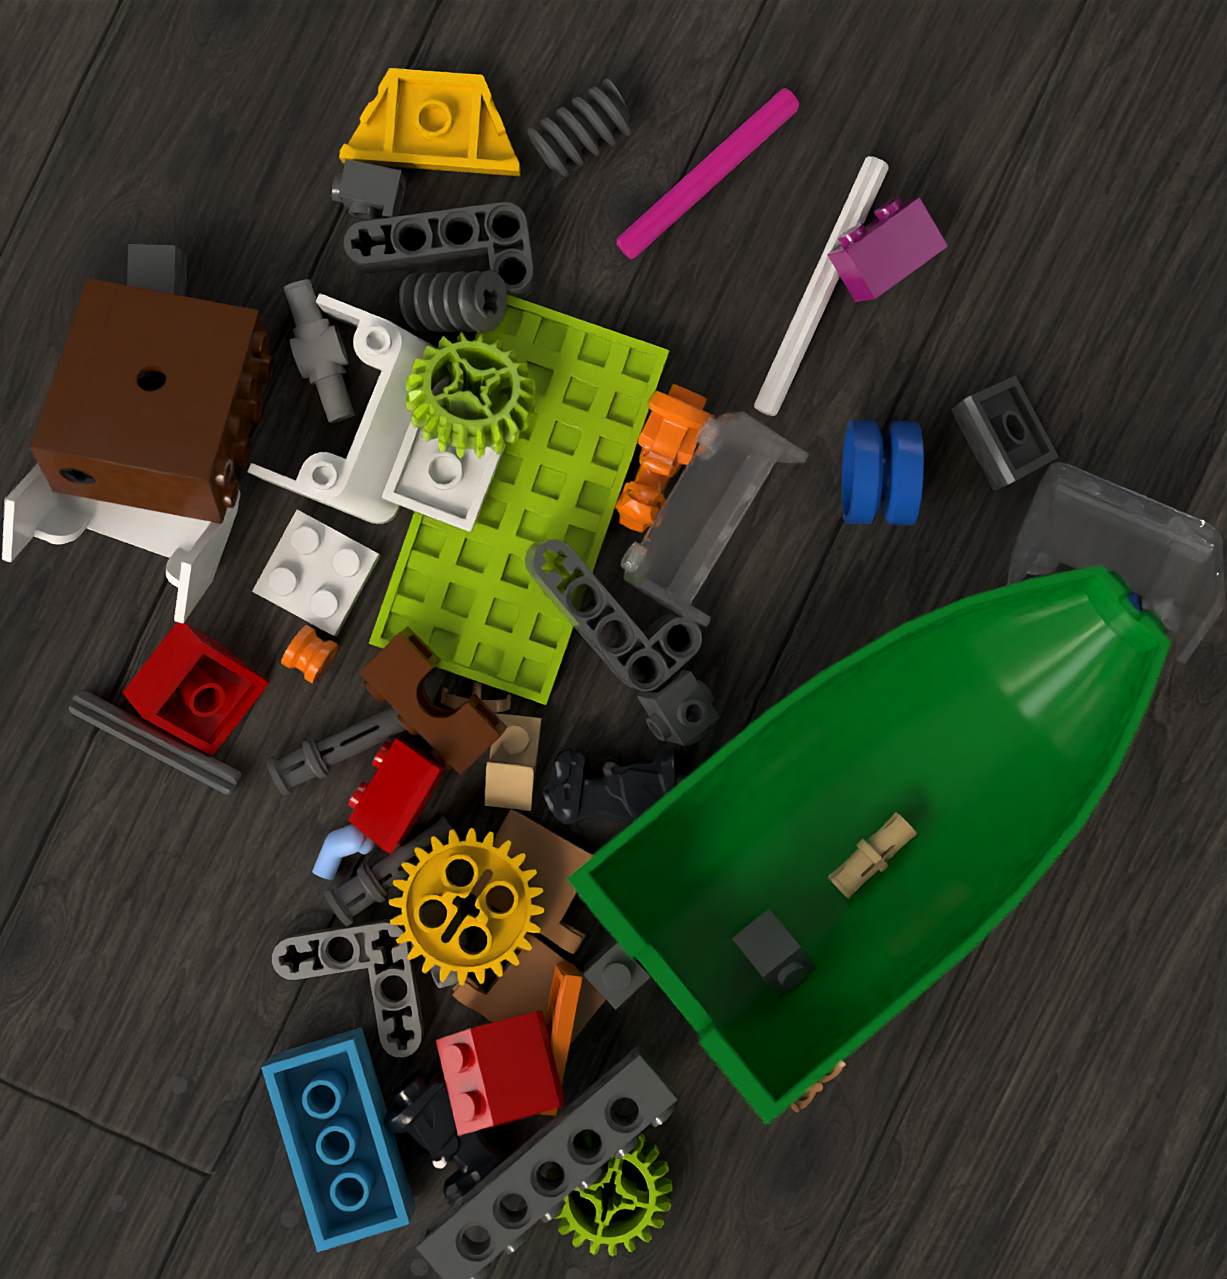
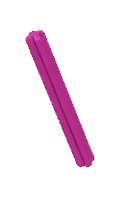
(708, 173)

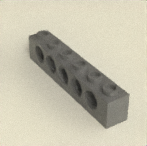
(445, 1240)

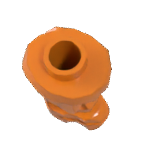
(666, 445)

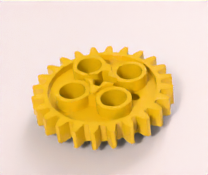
(503, 929)

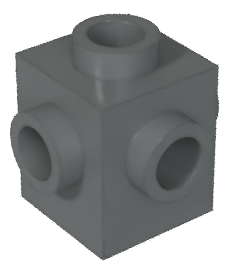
(679, 709)

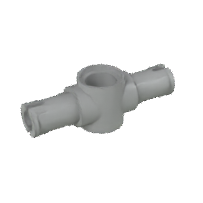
(319, 351)

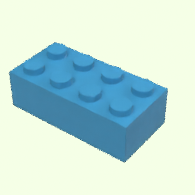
(338, 1139)

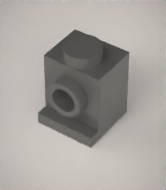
(369, 190)

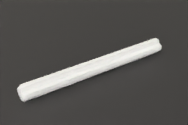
(818, 290)

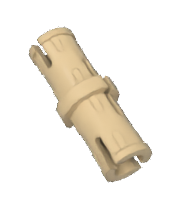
(872, 855)

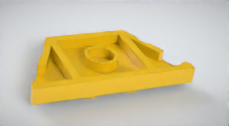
(433, 124)

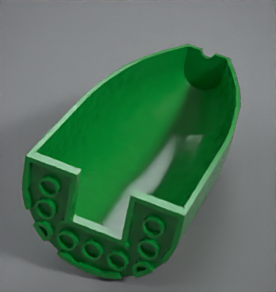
(971, 725)

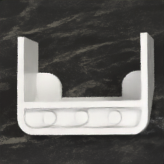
(360, 479)
(61, 518)

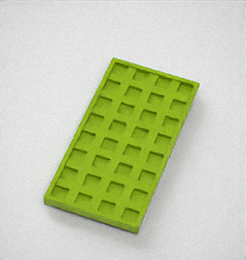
(557, 482)

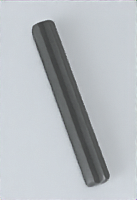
(155, 742)

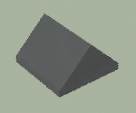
(1004, 433)

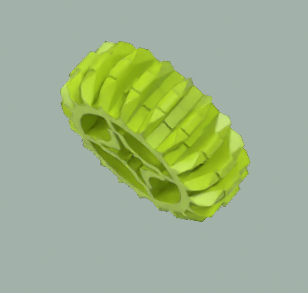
(457, 413)
(627, 1196)

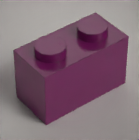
(886, 249)

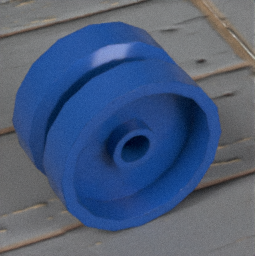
(882, 472)

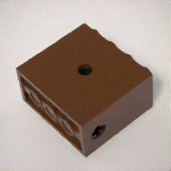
(154, 401)

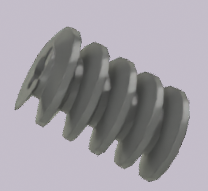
(582, 129)
(453, 301)

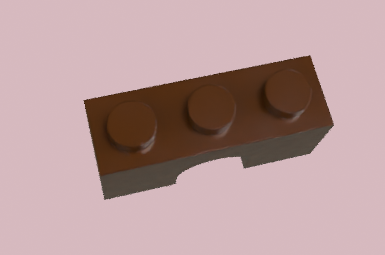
(399, 678)

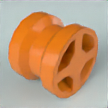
(309, 654)

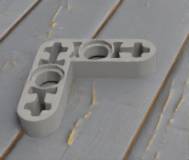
(364, 956)

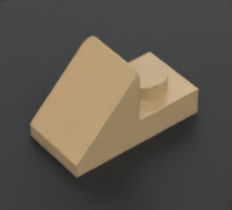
(513, 763)

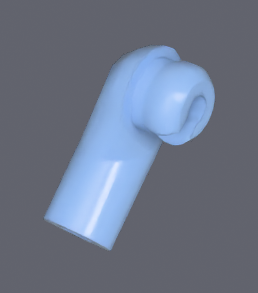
(338, 845)

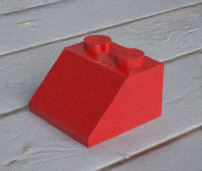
(194, 688)
(396, 794)
(500, 1072)

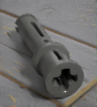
(313, 752)
(373, 882)

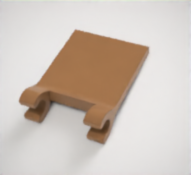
(554, 862)
(527, 988)

